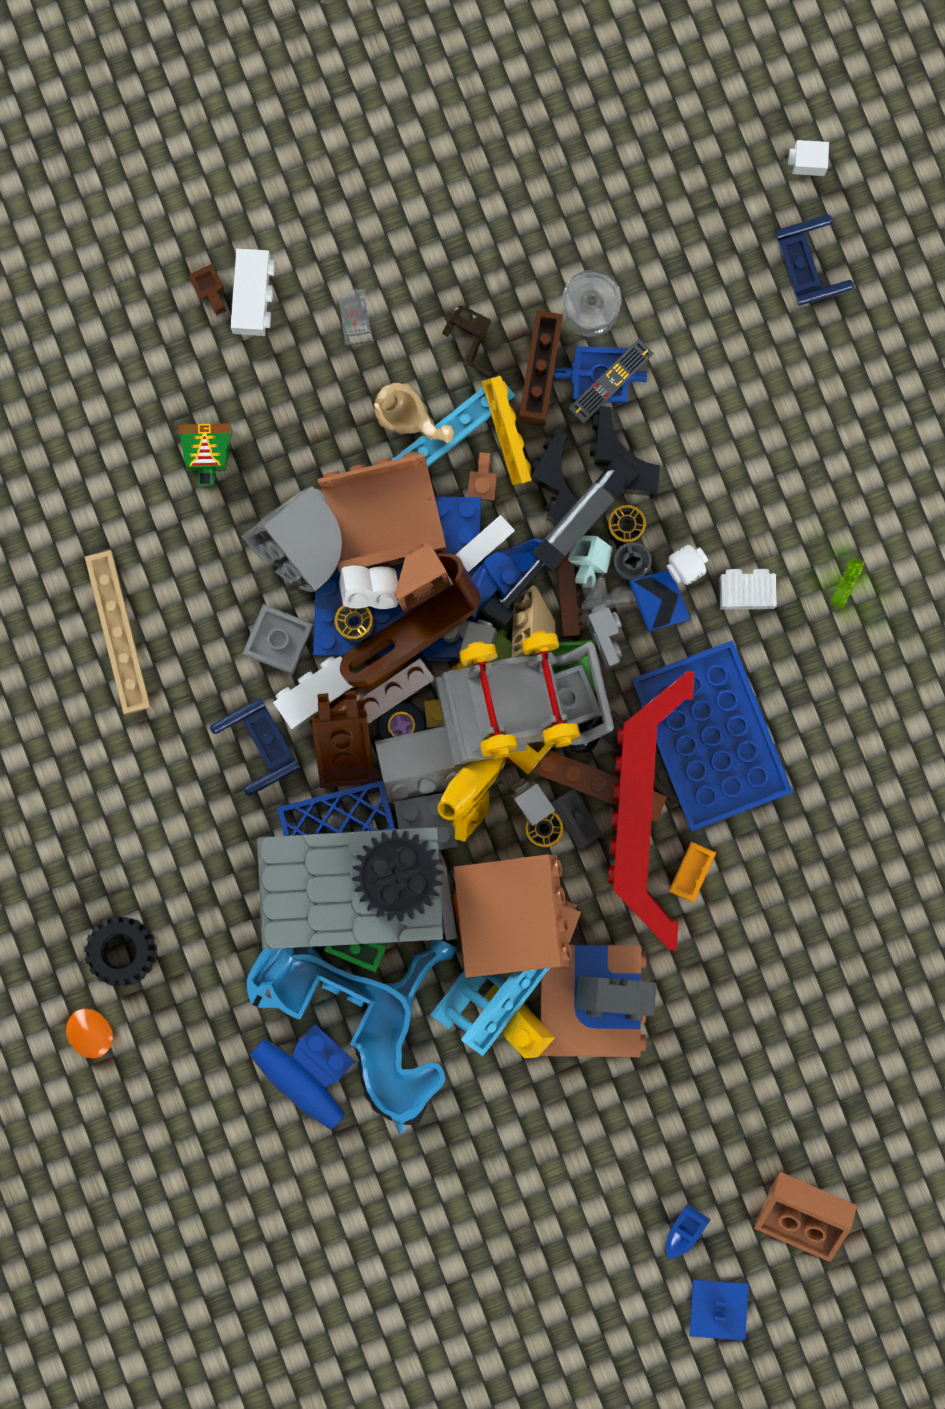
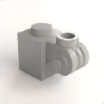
(471, 633)
(531, 800)

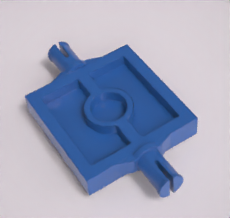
(590, 365)

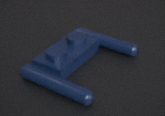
(801, 265)
(266, 738)

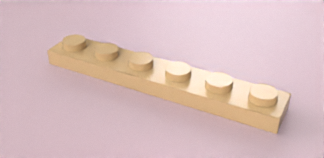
(117, 632)

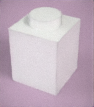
(809, 158)

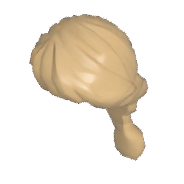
(403, 412)

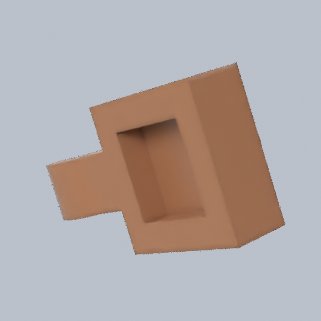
(482, 483)

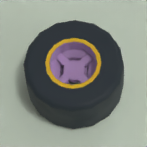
(402, 717)

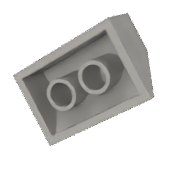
(416, 764)

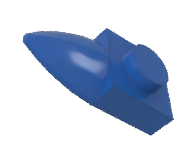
(685, 1231)

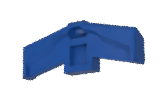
(502, 571)

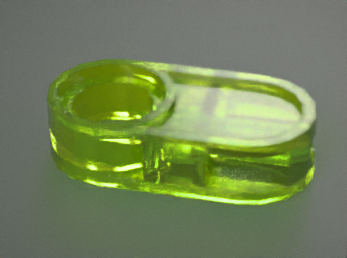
(847, 583)

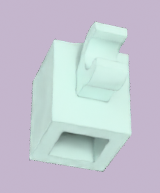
(590, 556)

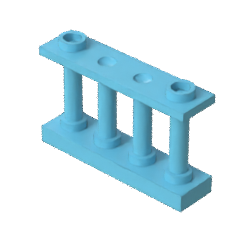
(495, 1013)

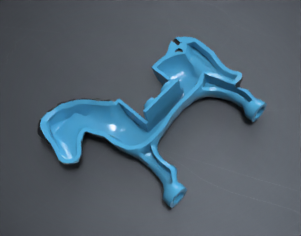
(392, 1091)

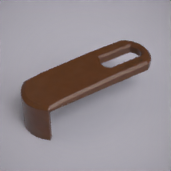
(415, 629)

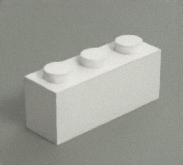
(252, 292)
(301, 702)

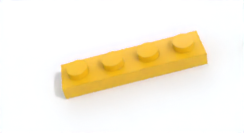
(504, 421)

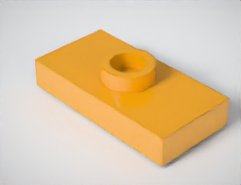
(692, 872)

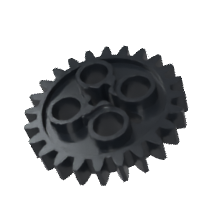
(406, 900)

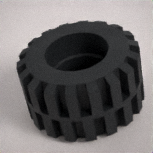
(97, 951)

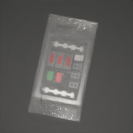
(355, 317)

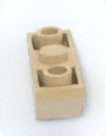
(529, 617)

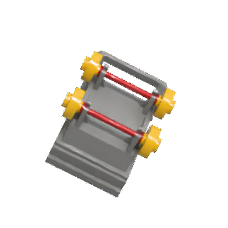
(513, 700)

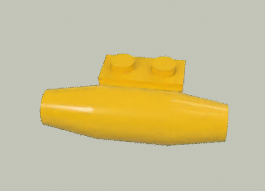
(467, 796)

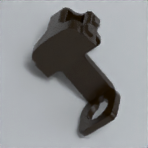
(478, 327)

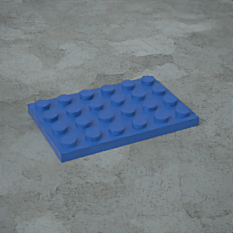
(718, 741)

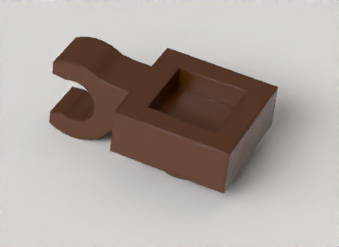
(208, 286)

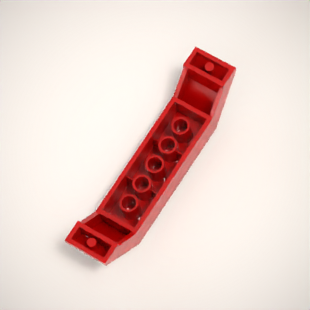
(635, 809)

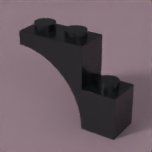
(608, 447)
(549, 475)

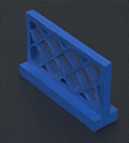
(337, 796)

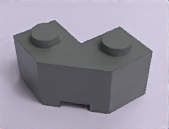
(615, 996)

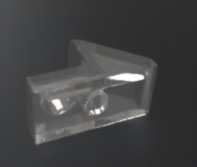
(599, 596)

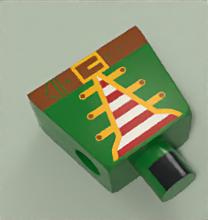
(206, 449)

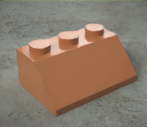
(420, 578)
(806, 1217)

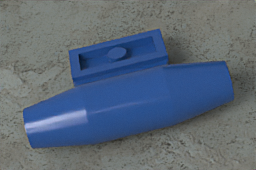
(303, 1077)

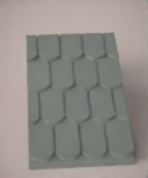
(312, 897)

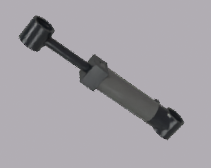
(566, 534)

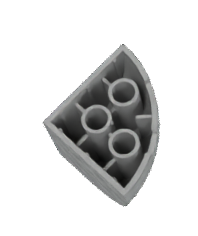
(299, 539)

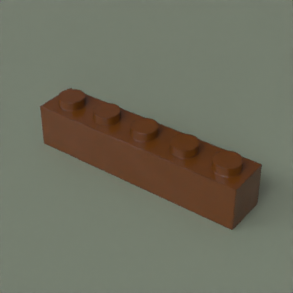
(568, 599)

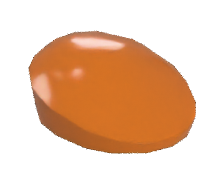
(89, 1033)

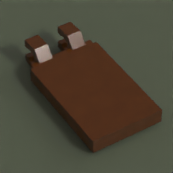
(342, 743)

